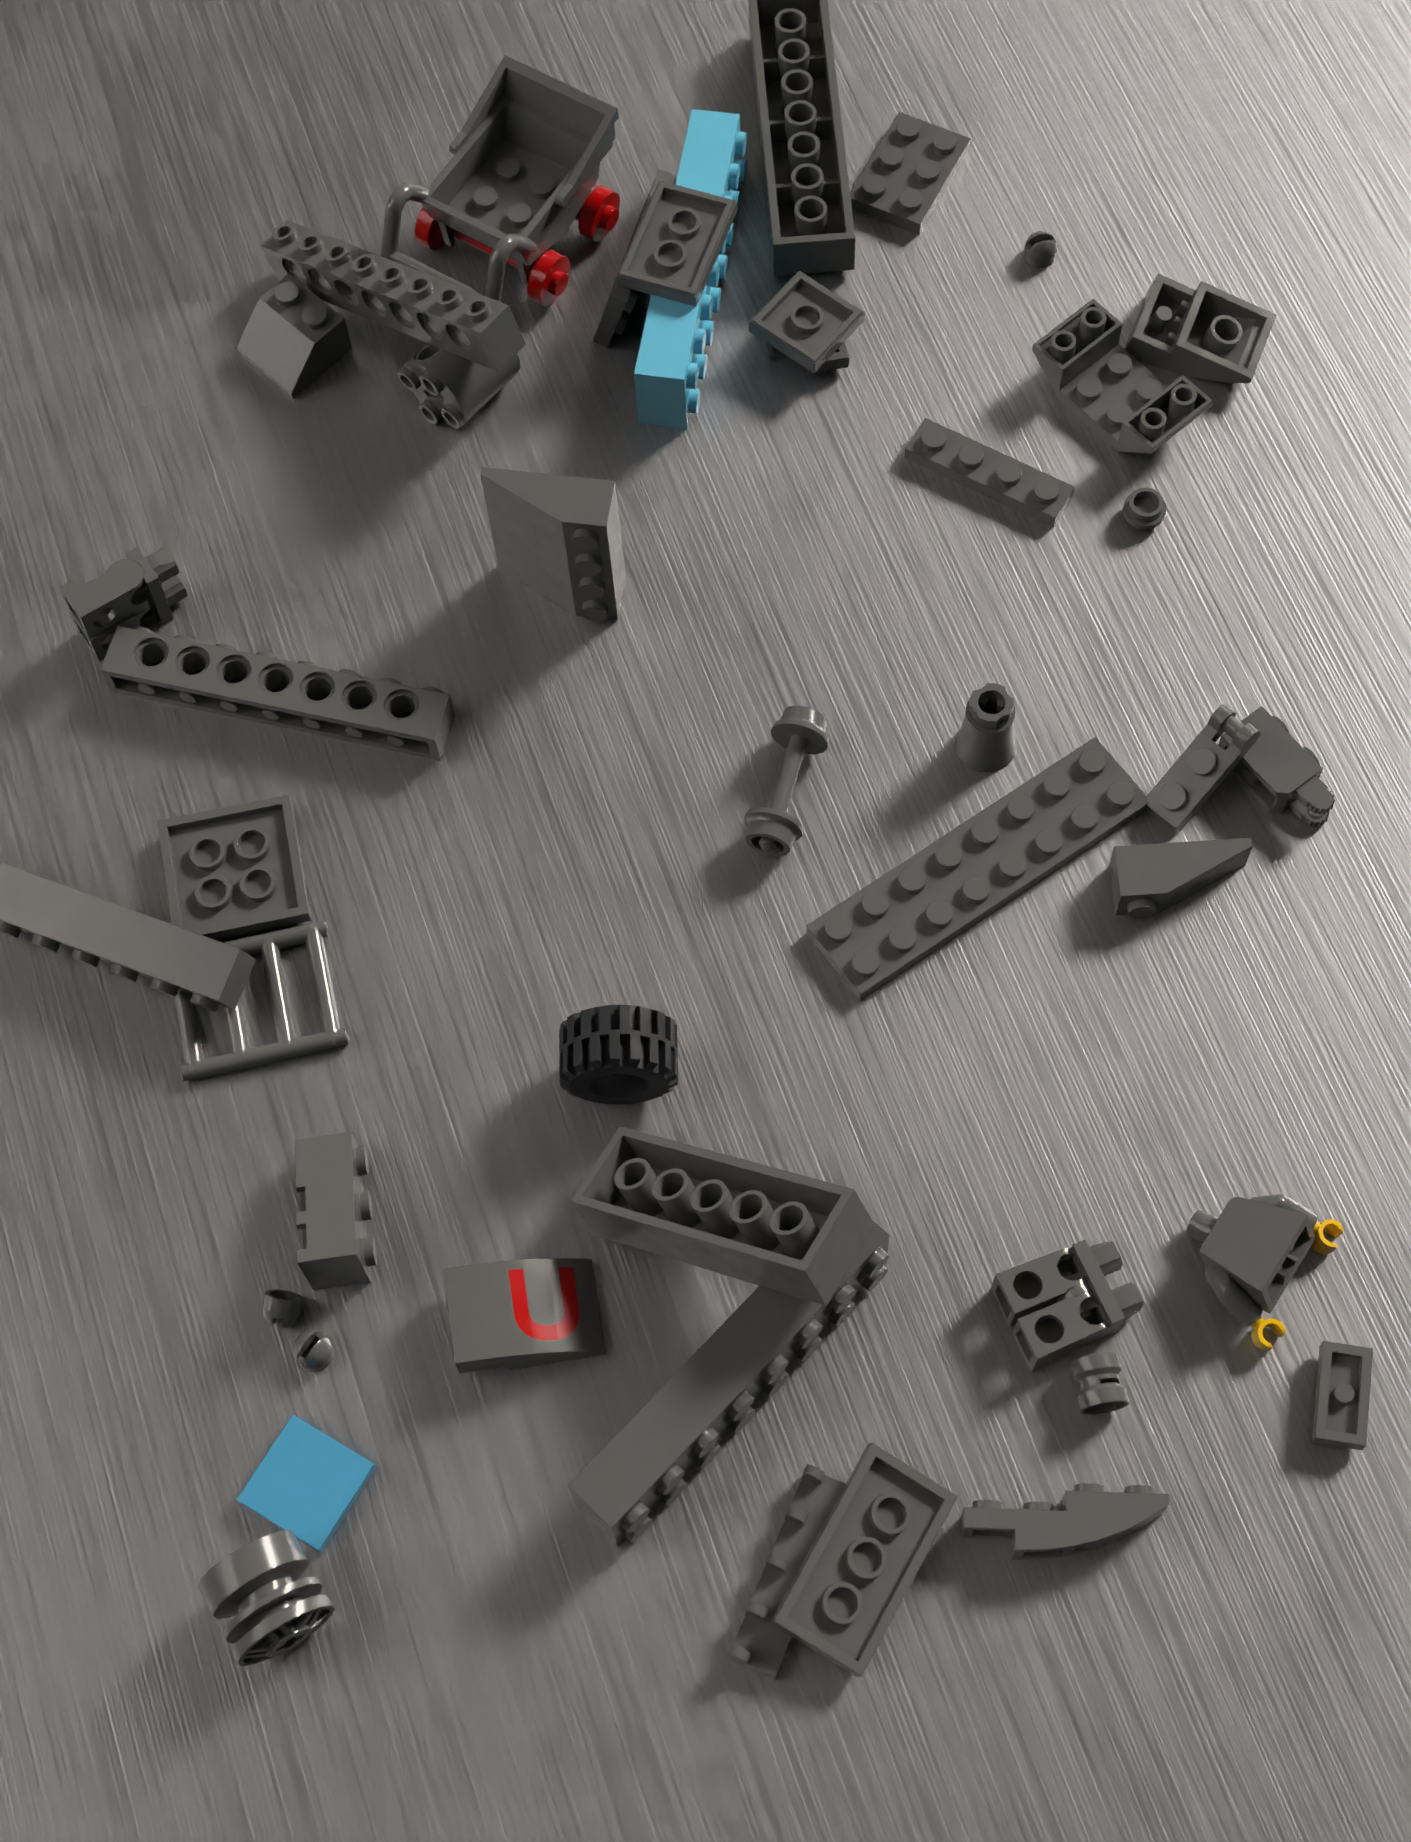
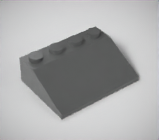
(559, 538)

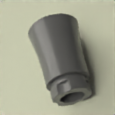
(987, 733)

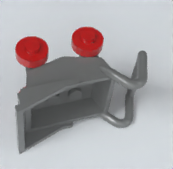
(516, 182)

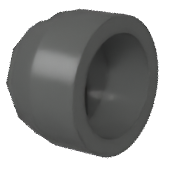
(1040, 249)
(282, 1305)
(320, 1354)

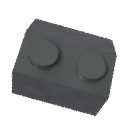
(293, 336)

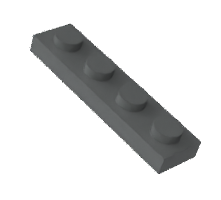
(989, 472)

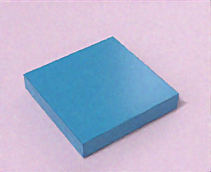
(306, 1483)

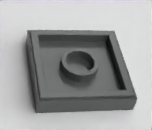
(806, 321)

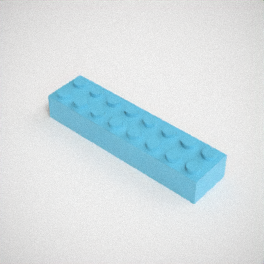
(676, 332)

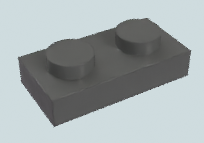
(1342, 1395)

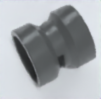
(1099, 1383)

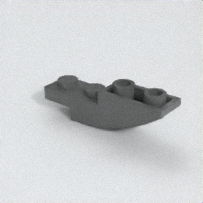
(1086, 1520)

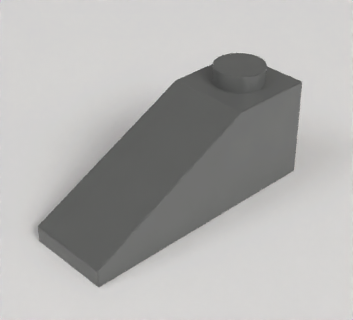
(1162, 874)

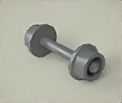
(801, 733)

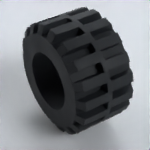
(618, 1054)

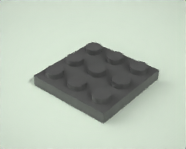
(234, 869)

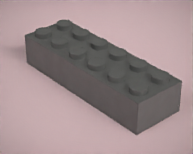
(724, 1214)

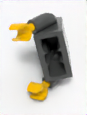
(1256, 1252)

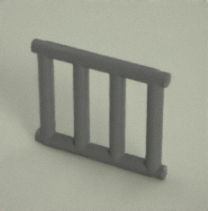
(286, 1045)

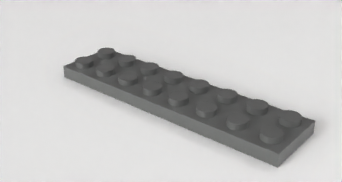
(977, 868)

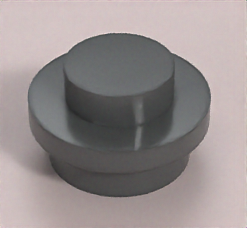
(1144, 508)

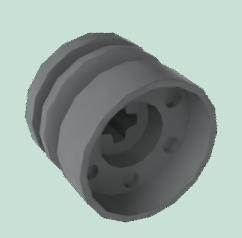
(265, 1597)

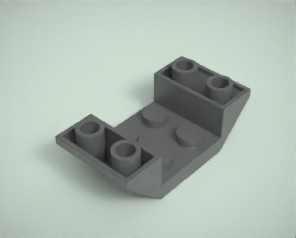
(1111, 387)

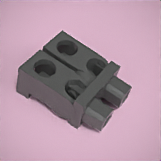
(128, 595)
(1064, 1301)

